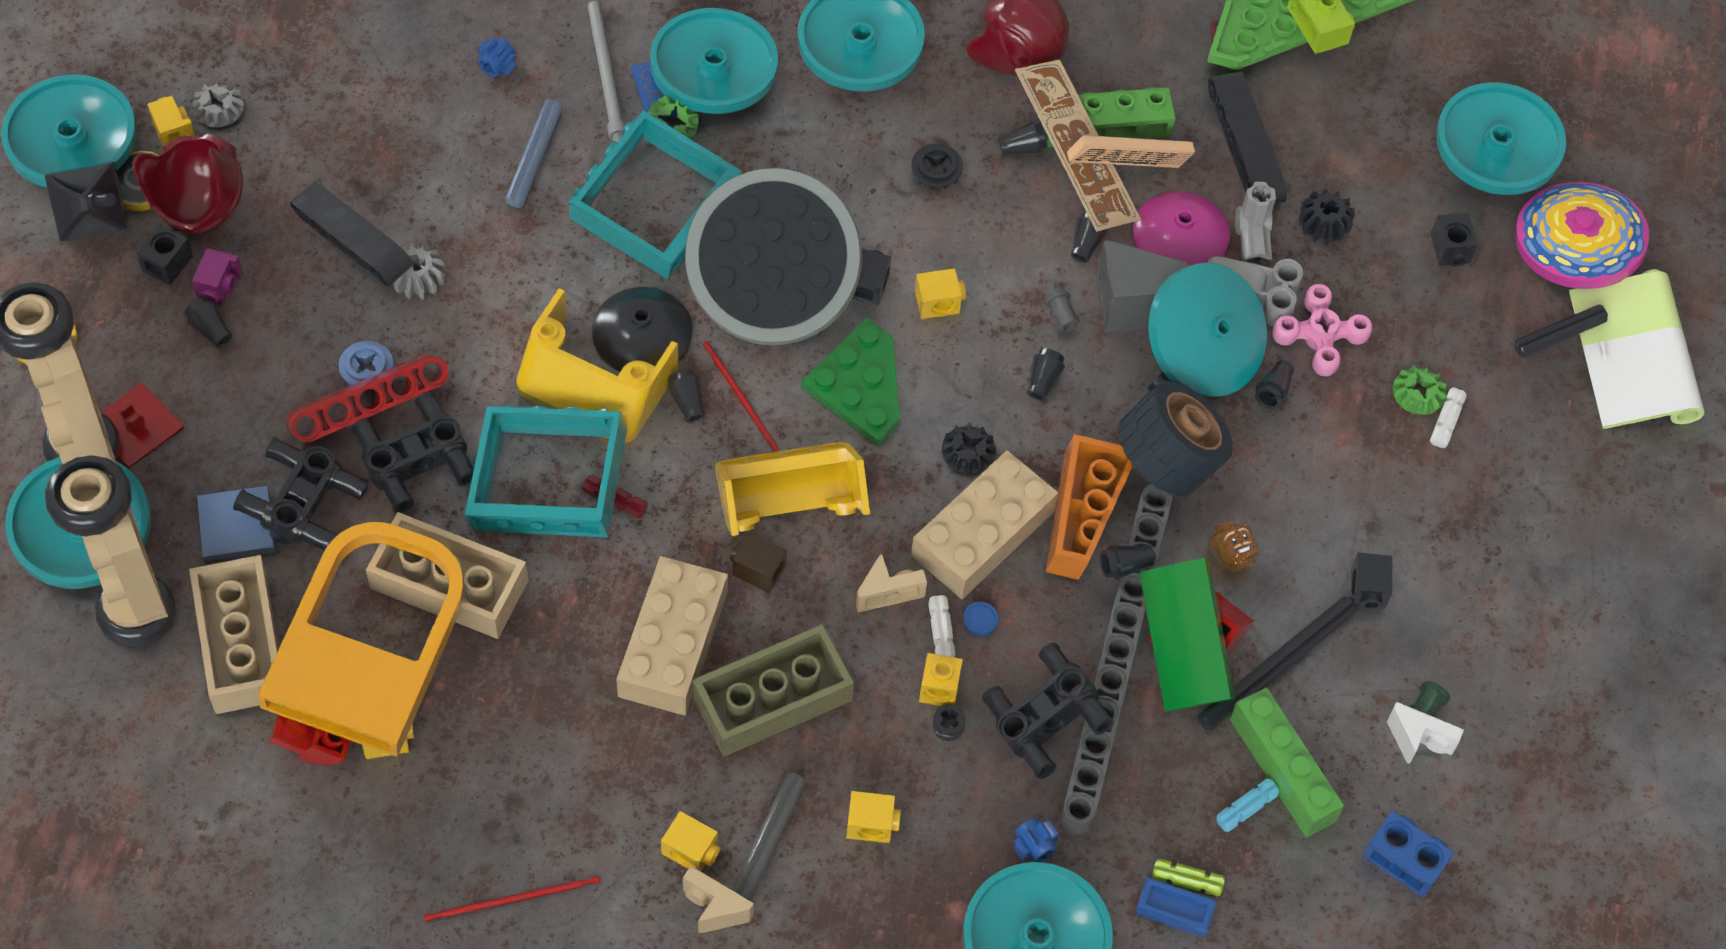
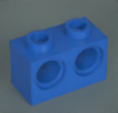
(1403, 861)

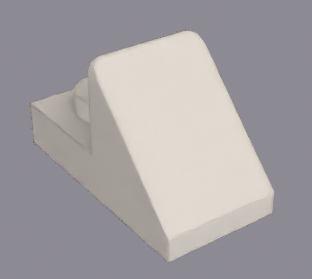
(1415, 727)

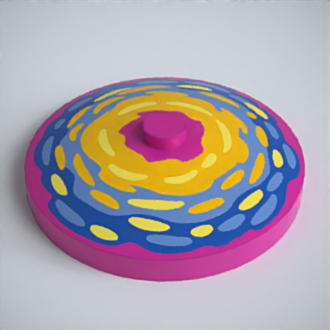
(1582, 235)

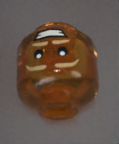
(1233, 546)

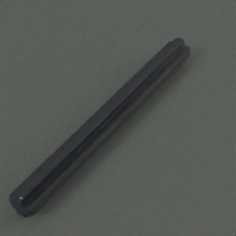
(1280, 660)

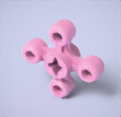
(1322, 329)

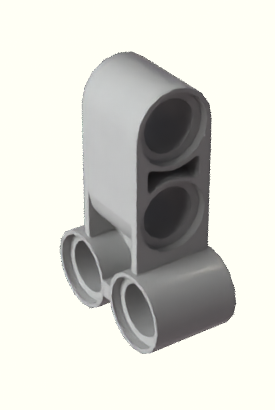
(1269, 284)

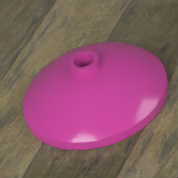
(1191, 242)

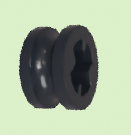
(948, 711)

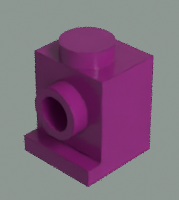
(216, 275)

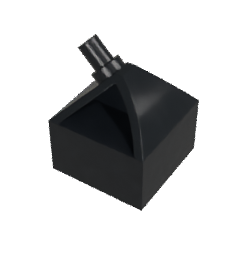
(87, 201)

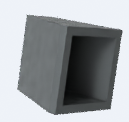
(1128, 284)

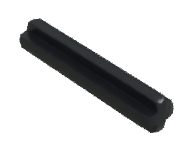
(1561, 330)

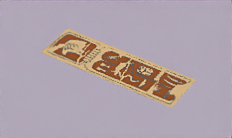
(1065, 123)

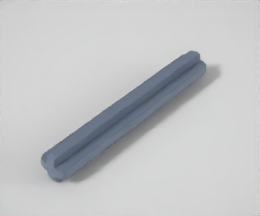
(533, 153)

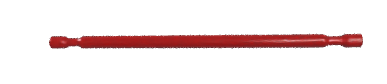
(741, 397)
(512, 898)

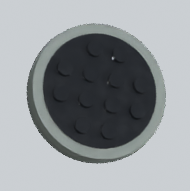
(773, 256)

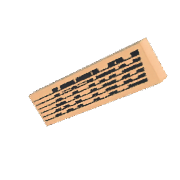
(1130, 151)

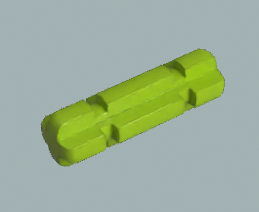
(1188, 877)

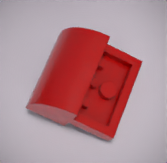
(309, 742)

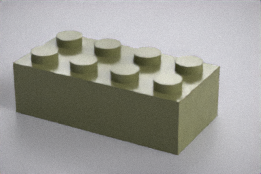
(772, 690)

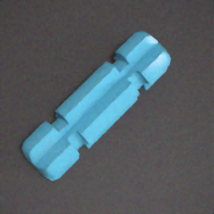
(1247, 805)

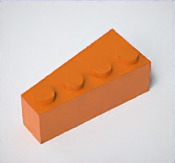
(1086, 497)

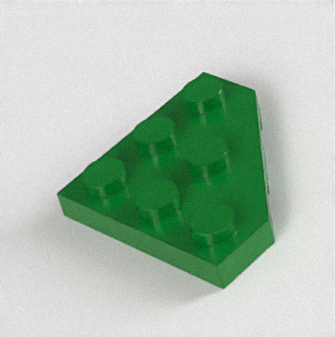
(860, 382)

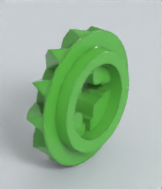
(665, 106)
(1413, 400)

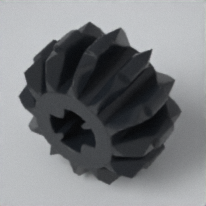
(1326, 216)

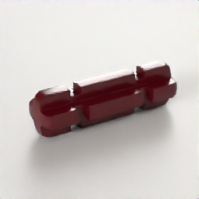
(623, 500)

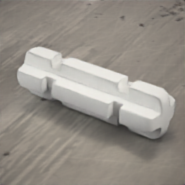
(1448, 417)
(941, 626)

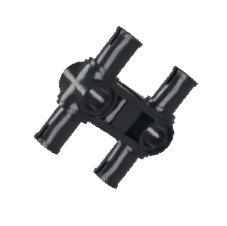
(414, 451)
(300, 494)
(1047, 710)

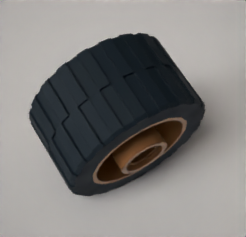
(1175, 438)

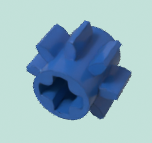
(496, 57)
(1035, 840)

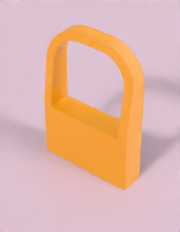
(349, 684)

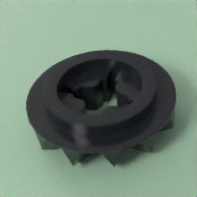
(935, 155)
(964, 460)

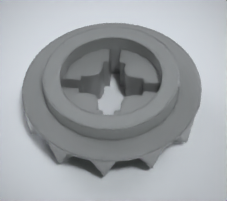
(212, 115)

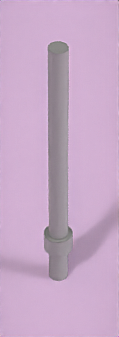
(615, 125)

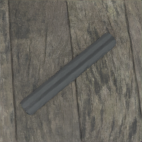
(769, 835)

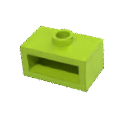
(1323, 23)

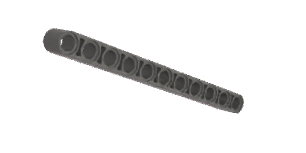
(1114, 669)

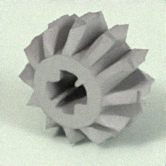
(423, 275)

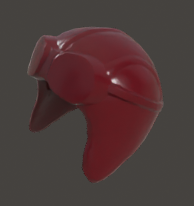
(1020, 35)
(192, 182)

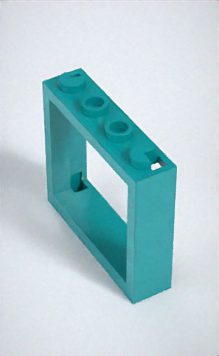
(672, 143)
(544, 519)

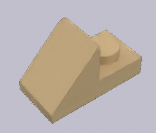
(881, 590)
(724, 905)

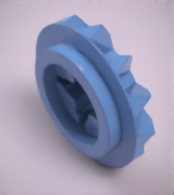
(364, 353)

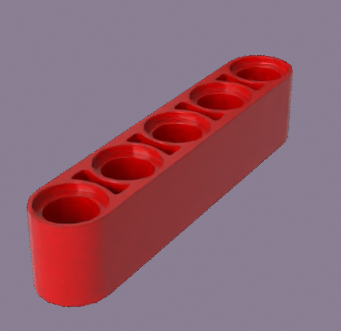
(384, 397)

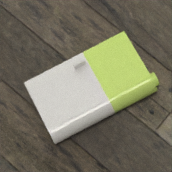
(1640, 353)

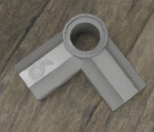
(1254, 224)

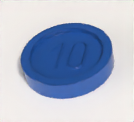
(980, 618)

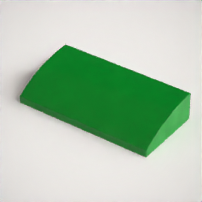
(1187, 635)

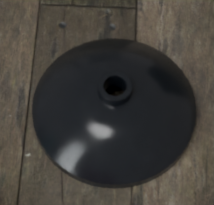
(624, 339)

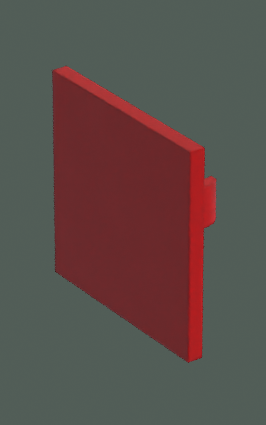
(141, 423)

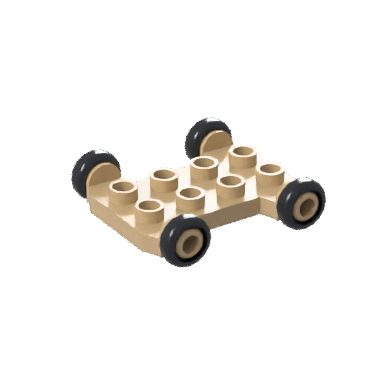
(89, 489)

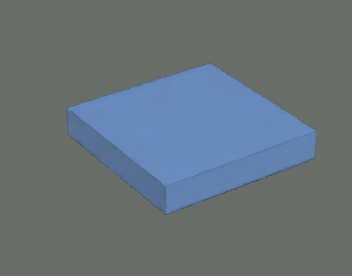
(230, 532)

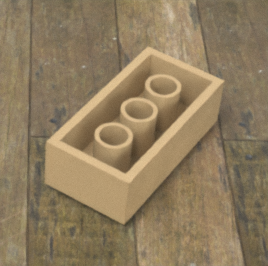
(984, 524)
(489, 578)
(234, 630)
(672, 635)

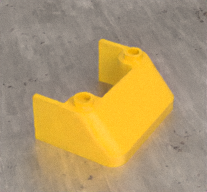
(563, 380)
(791, 482)

